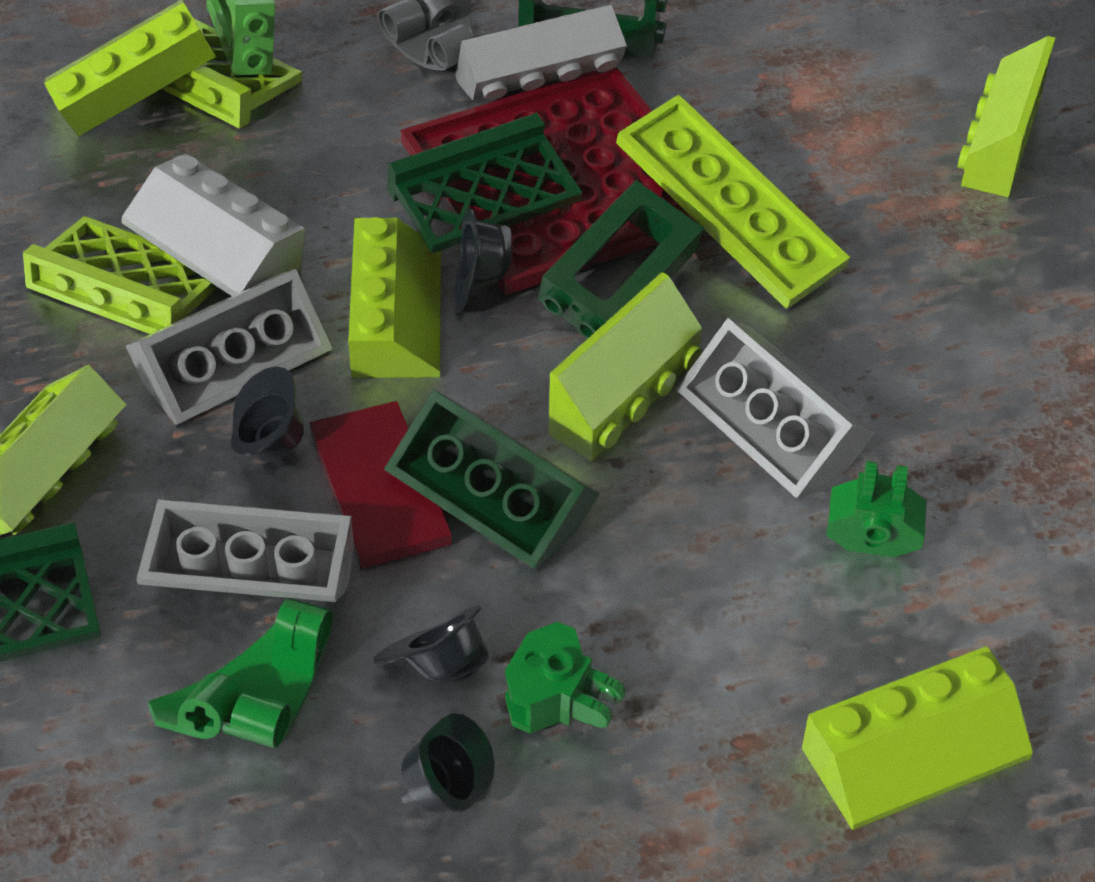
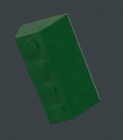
(490, 480)

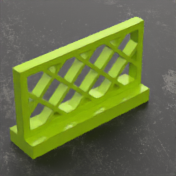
(230, 96)
(114, 293)

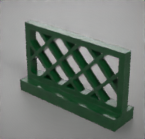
(469, 160)
(41, 554)

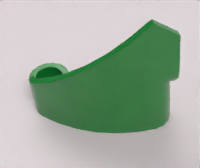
(259, 689)

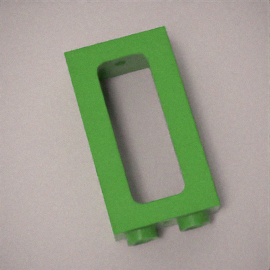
(245, 33)

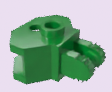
(877, 513)
(552, 680)

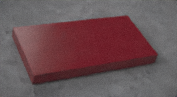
(385, 513)

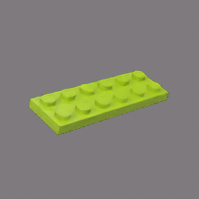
(733, 201)

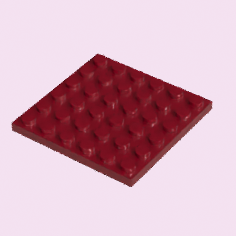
(583, 129)

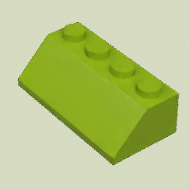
(129, 68)
(1005, 119)
(393, 302)
(623, 369)
(51, 439)
(917, 737)

